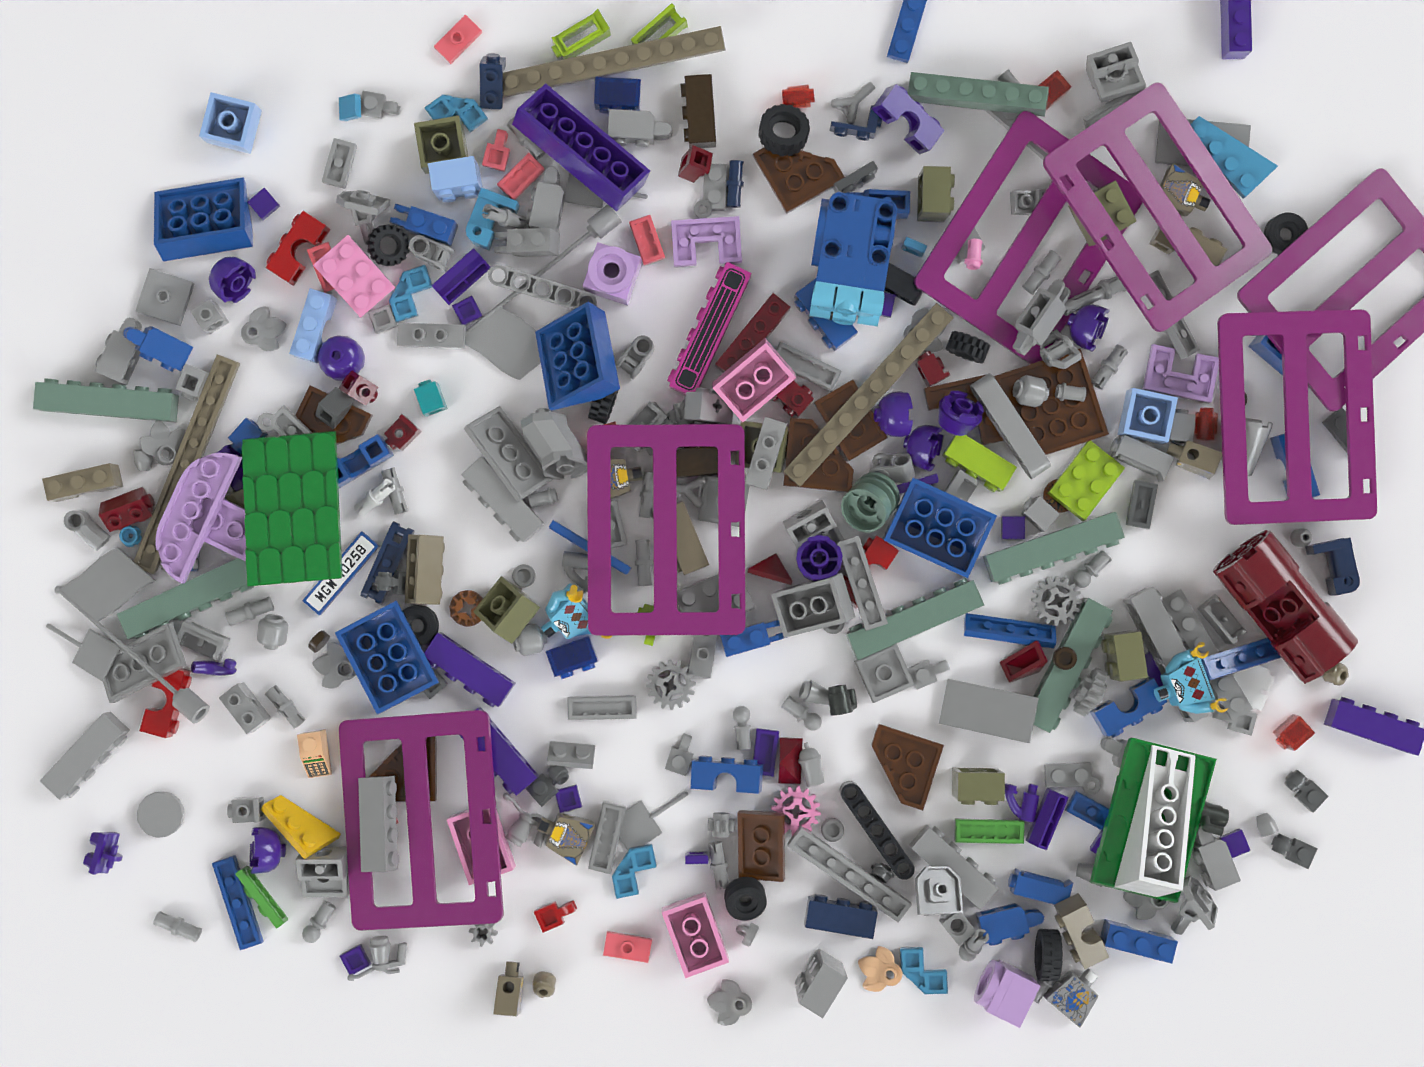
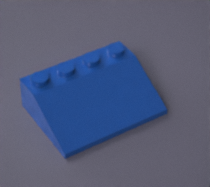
(202, 219)
(577, 358)
(939, 527)
(387, 657)

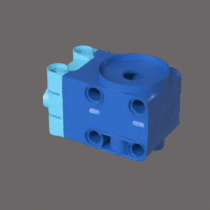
(852, 258)

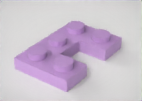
(705, 230)
(1194, 387)

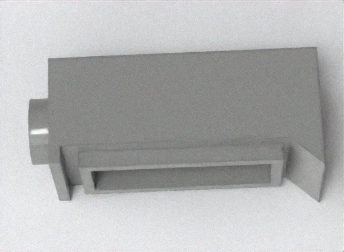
(1141, 456)

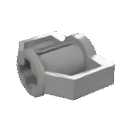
(1058, 350)

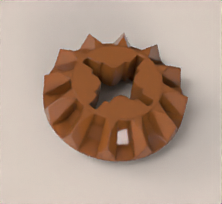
(456, 605)

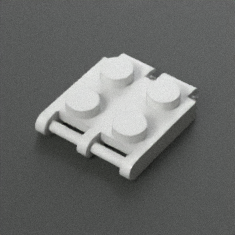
(1252, 682)

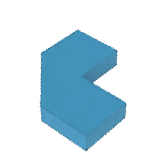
(449, 106)
(410, 283)
(635, 860)
(928, 981)

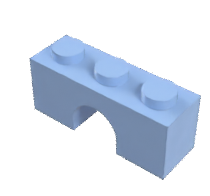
(308, 336)

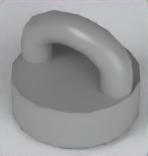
(747, 933)

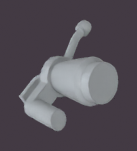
(520, 829)
(380, 950)

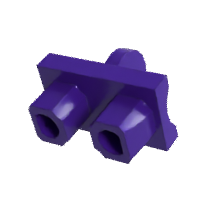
(104, 853)

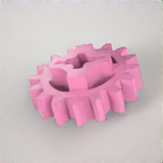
(797, 800)

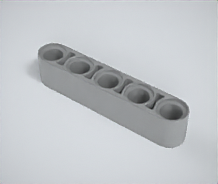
(530, 289)
(1010, 426)

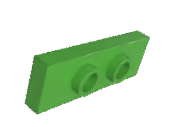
(989, 831)
(266, 904)

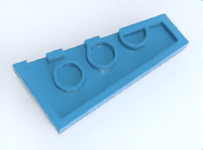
(1238, 162)

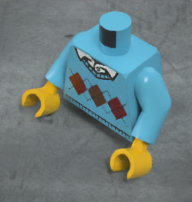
(567, 613)
(1188, 684)

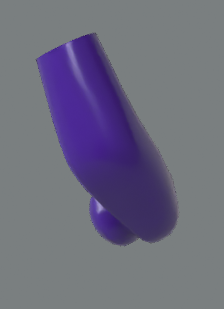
(214, 667)

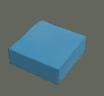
(349, 107)
(914, 247)

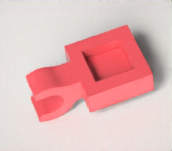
(497, 154)

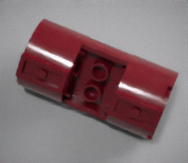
(1285, 606)

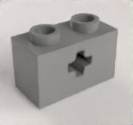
(707, 407)
(245, 708)

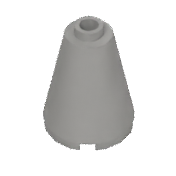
(1255, 440)

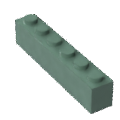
(978, 93)
(106, 402)
(1053, 547)
(184, 599)
(916, 618)
(1058, 684)

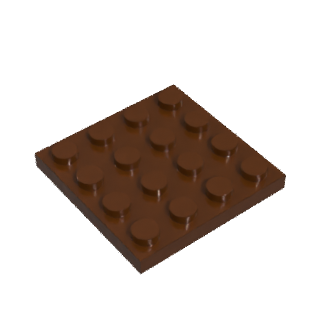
(1057, 422)

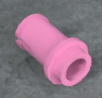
(973, 258)

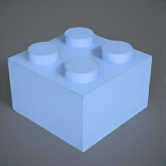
(230, 123)
(455, 178)
(1147, 416)

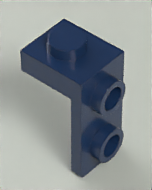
(491, 81)
(860, 132)

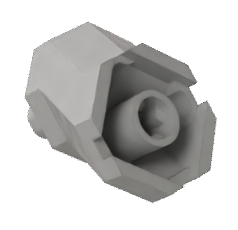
(554, 444)

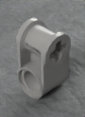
(435, 253)
(635, 357)
(895, 466)

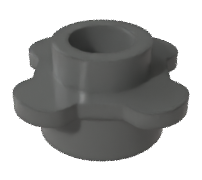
(882, 872)

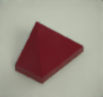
(772, 569)
(1024, 662)
(789, 766)

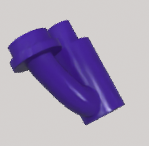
(1029, 804)

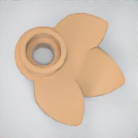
(876, 970)

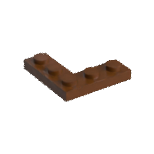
(934, 394)

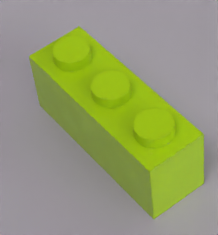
(979, 462)

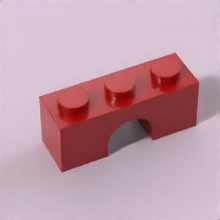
(304, 230)
(876, 552)
(164, 721)

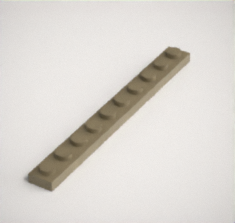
(614, 61)
(868, 394)
(191, 448)

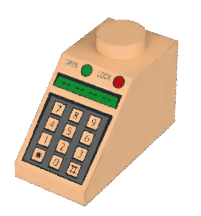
(314, 753)

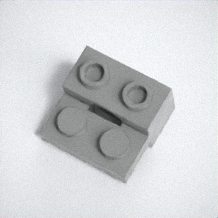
(1115, 72)
(812, 522)
(324, 873)

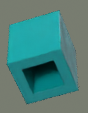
(430, 398)

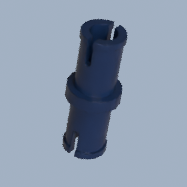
(735, 183)

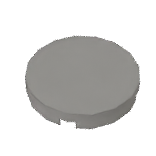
(160, 814)

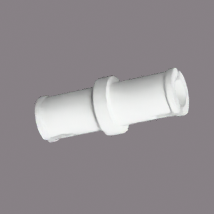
(374, 497)

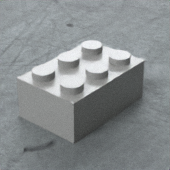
(813, 605)
(820, 982)

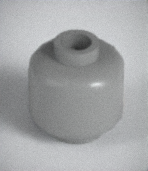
(1030, 391)
(272, 631)
(530, 640)

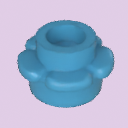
(124, 536)

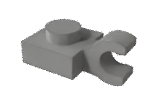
(375, 105)
(925, 674)
(1242, 724)
(680, 758)

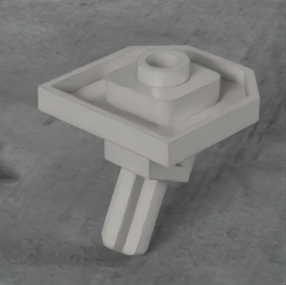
(363, 208)
(938, 891)
(1195, 907)

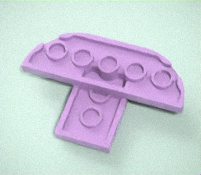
(201, 515)

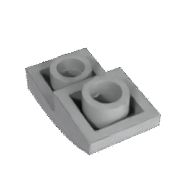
(1024, 201)

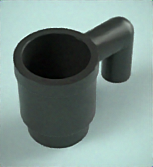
(841, 700)
(1214, 818)

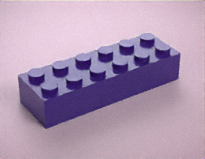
(580, 147)

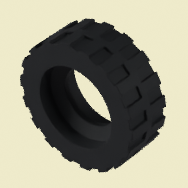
(789, 115)
(1048, 955)

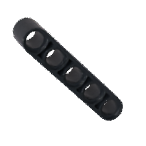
(902, 285)
(882, 839)

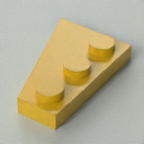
(299, 827)

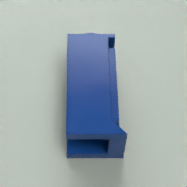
(1039, 887)

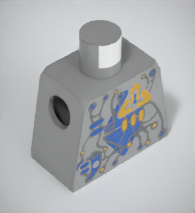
(1073, 995)

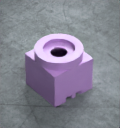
(612, 273)
(1006, 992)

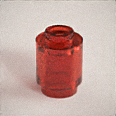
(798, 96)
(1206, 424)

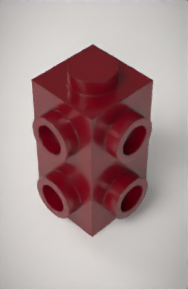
(794, 398)
(126, 509)

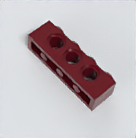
(755, 331)

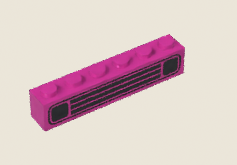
(710, 329)

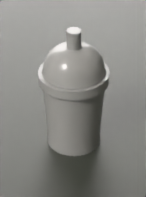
(811, 766)

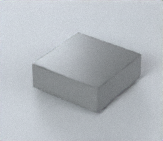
(382, 319)

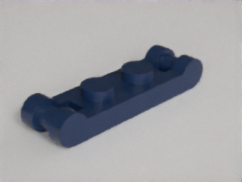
(387, 560)

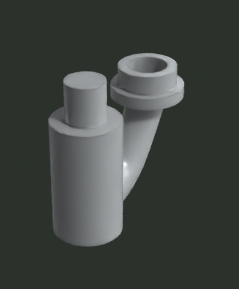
(579, 561)

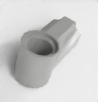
(88, 529)

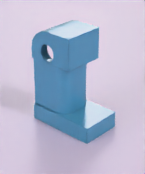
(478, 223)

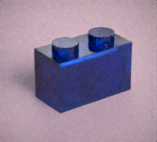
(617, 94)
(572, 656)

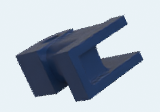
(1340, 564)

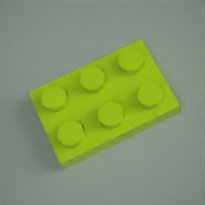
(1086, 480)

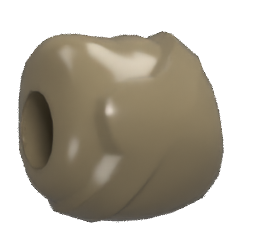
(1336, 675)
(544, 984)

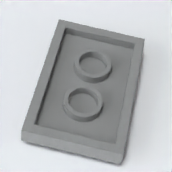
(705, 597)

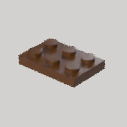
(864, 434)
(761, 845)

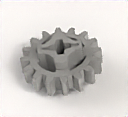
(1060, 609)
(680, 688)
(1090, 691)

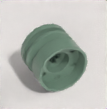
(870, 502)

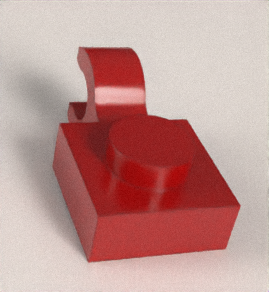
(552, 915)

